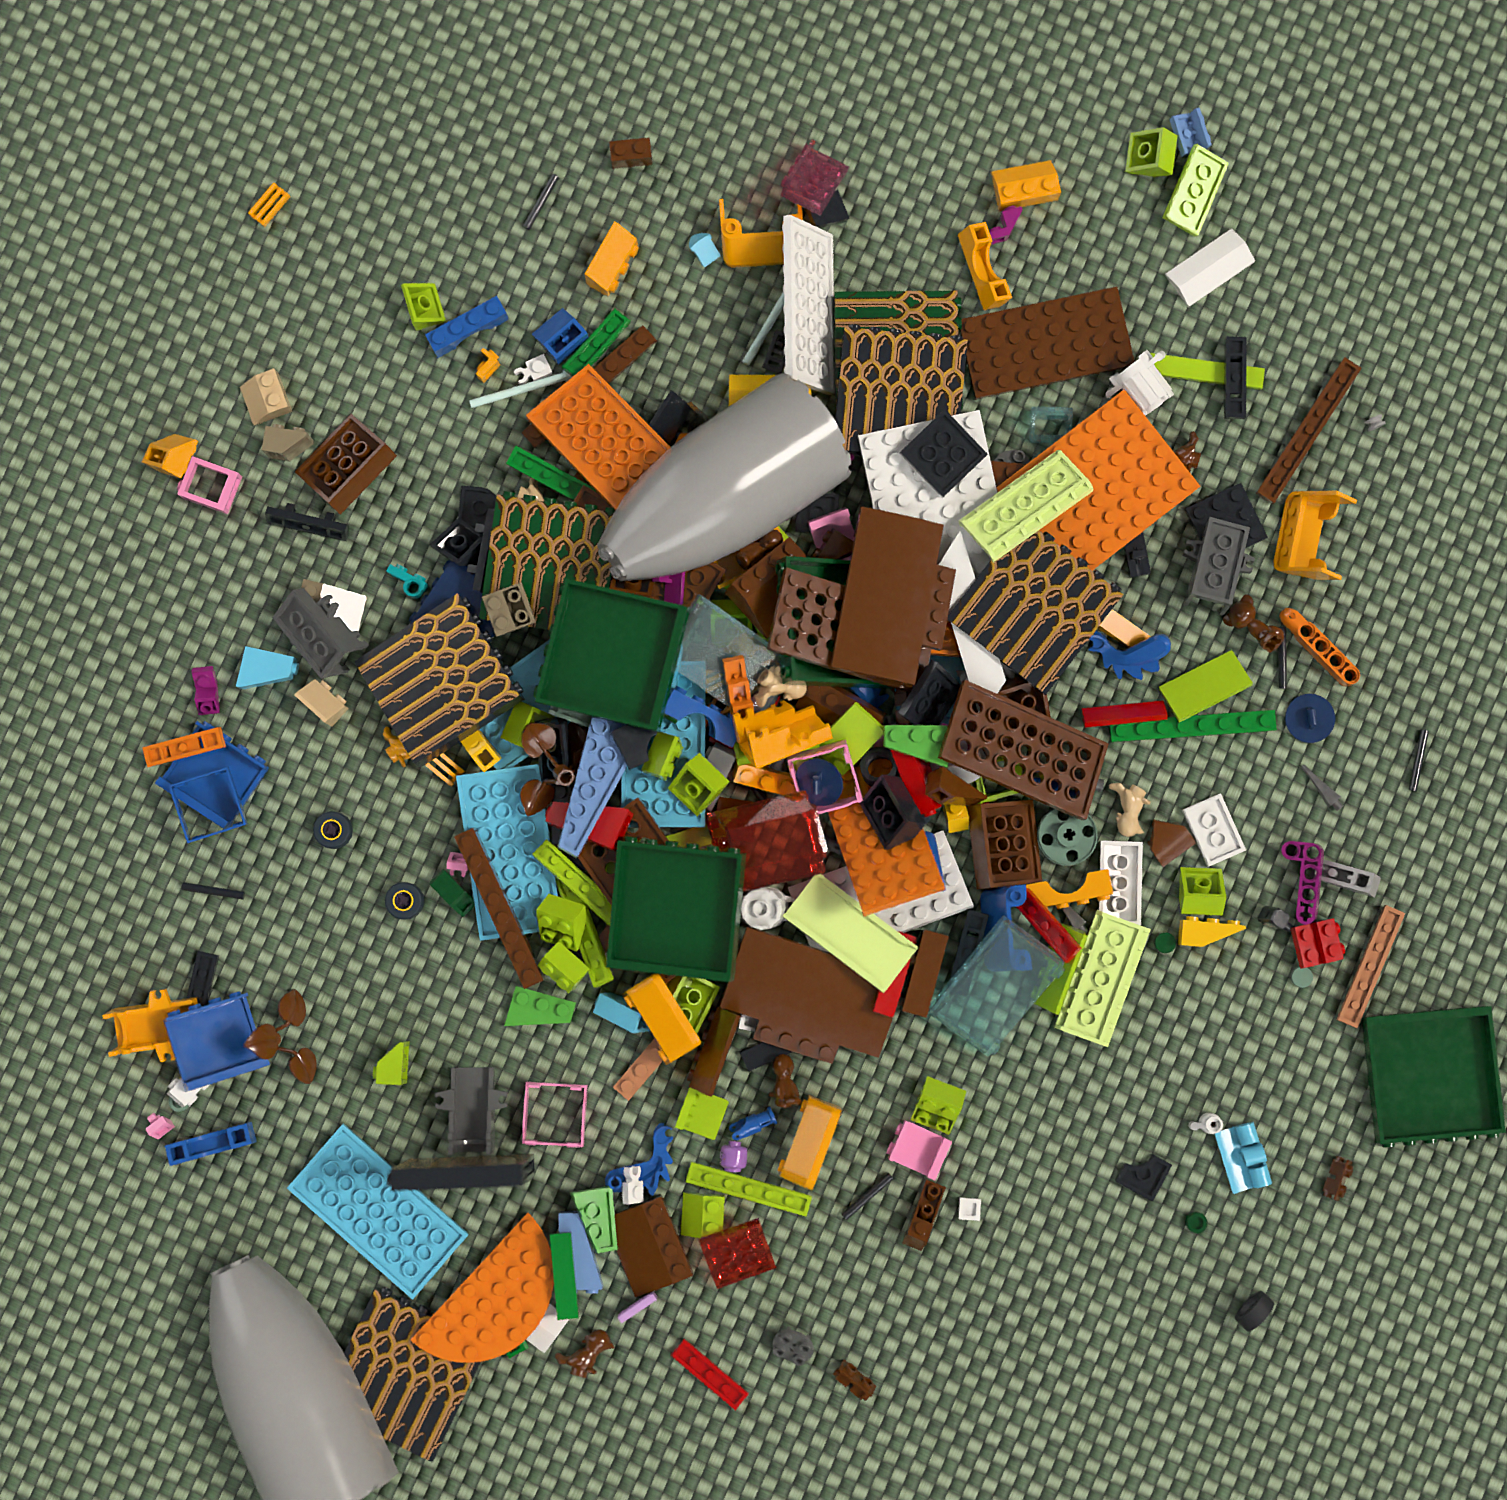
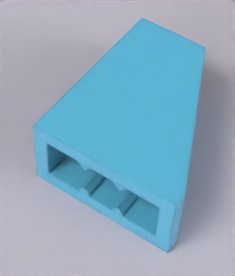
(265, 668)
(616, 1010)

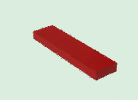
(1124, 713)
(1049, 927)
(887, 1002)
(709, 1374)

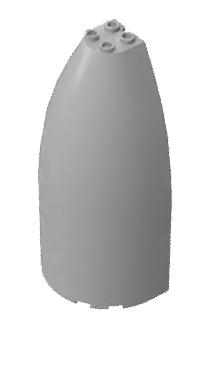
(727, 483)
(290, 1391)

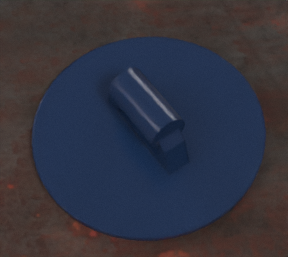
(1310, 718)
(820, 781)

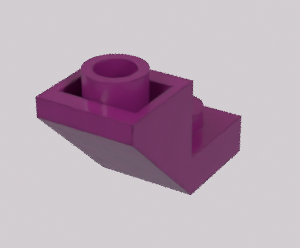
(1009, 219)
(206, 690)

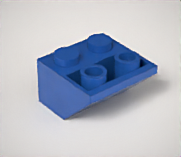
(560, 335)

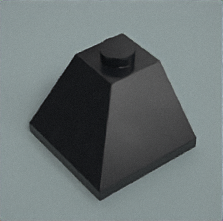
(459, 543)

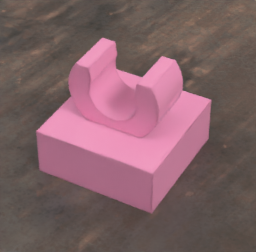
(456, 862)
(159, 1126)

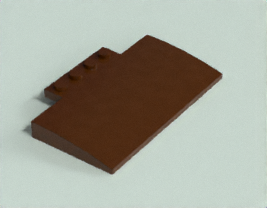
(892, 598)
(804, 998)

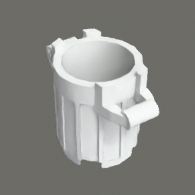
(1143, 383)
(765, 907)

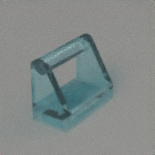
(1048, 413)

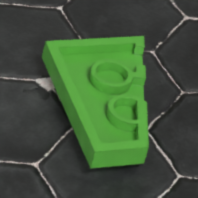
(536, 1008)

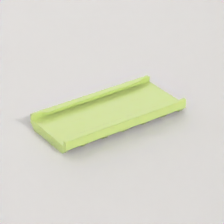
(1026, 505)
(856, 940)
(1102, 978)

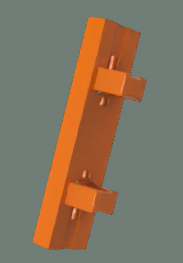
(183, 747)

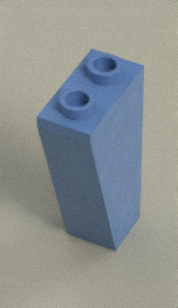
(585, 1263)

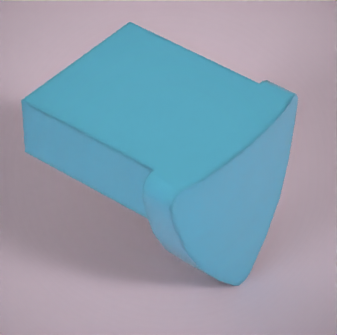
(704, 248)

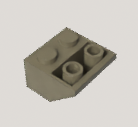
(285, 443)
(509, 609)

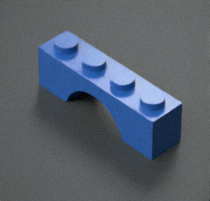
(479, 318)
(720, 726)
(210, 1143)

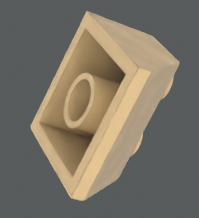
(265, 397)
(322, 702)

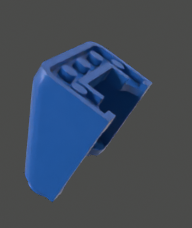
(999, 902)

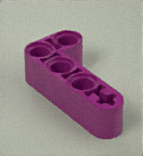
(1305, 882)

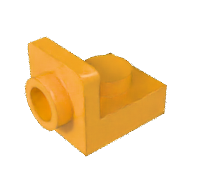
(487, 368)

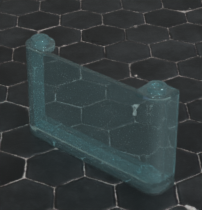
(716, 636)
(996, 986)

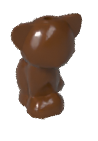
(1243, 615)

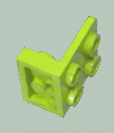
(702, 1114)

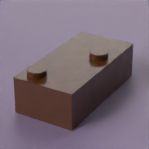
(923, 973)

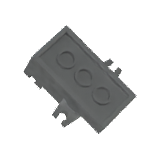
(1218, 562)
(317, 632)
(471, 1109)

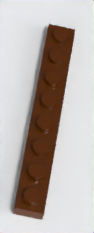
(608, 369)
(1308, 430)

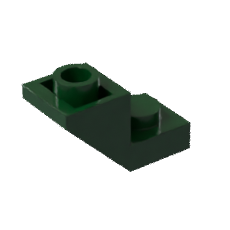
(452, 892)

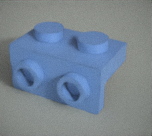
(1190, 131)

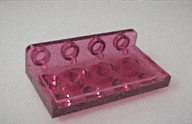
(813, 179)

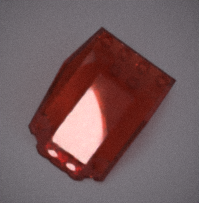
(778, 836)

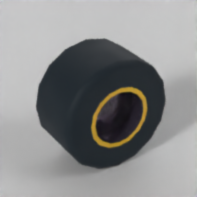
(333, 830)
(397, 900)

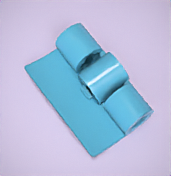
(1243, 1157)

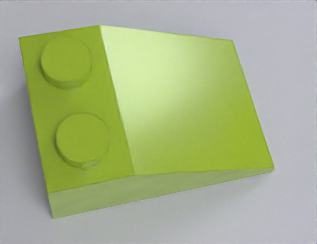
(858, 730)

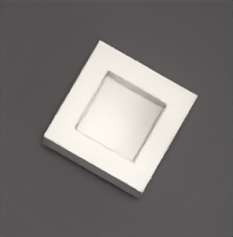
(969, 1208)

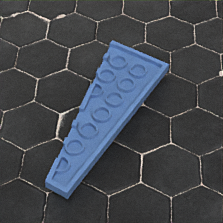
(594, 783)

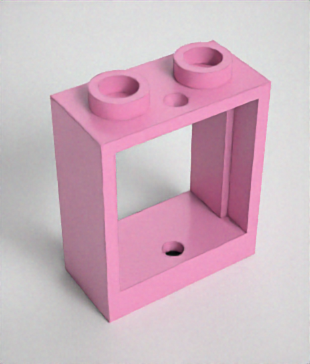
(227, 495)

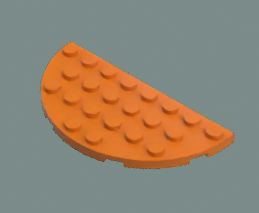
(496, 1303)

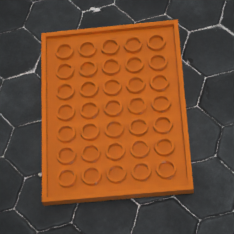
(1131, 475)

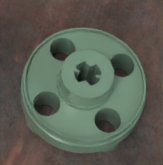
(1059, 846)

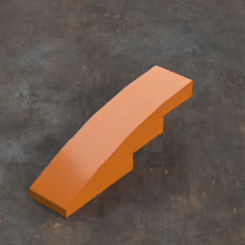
(737, 686)

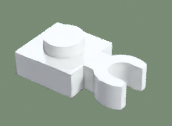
(536, 368)
(633, 1188)

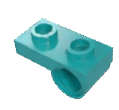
(400, 573)

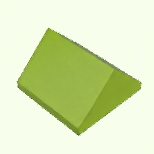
(423, 304)

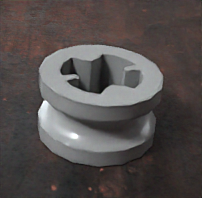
(1375, 422)

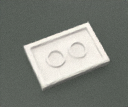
(1214, 830)

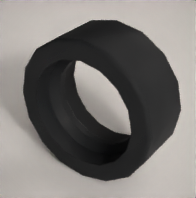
(874, 754)
(1254, 1311)

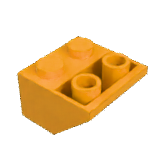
(170, 454)

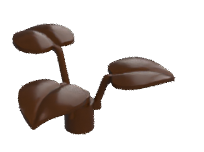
(534, 794)
(265, 1040)

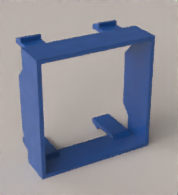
(180, 813)

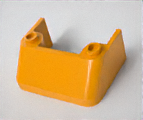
(751, 248)
(1302, 530)
(662, 1017)
(810, 1142)

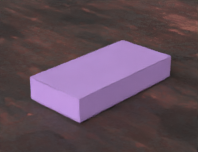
(637, 1306)

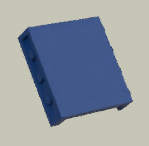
(213, 793)
(212, 1040)

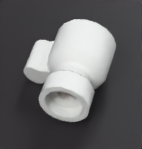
(1208, 1123)

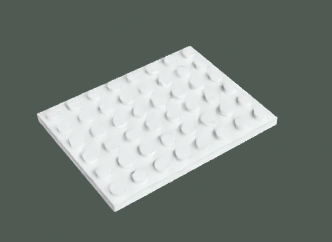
(902, 490)

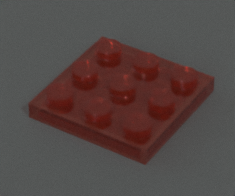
(737, 1253)

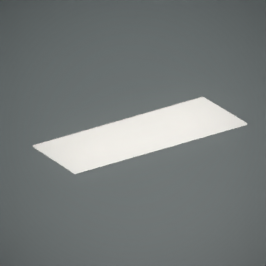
(980, 664)

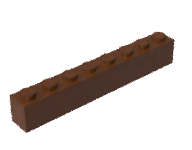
(499, 907)

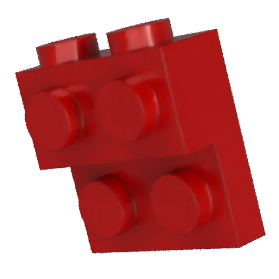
(1317, 943)

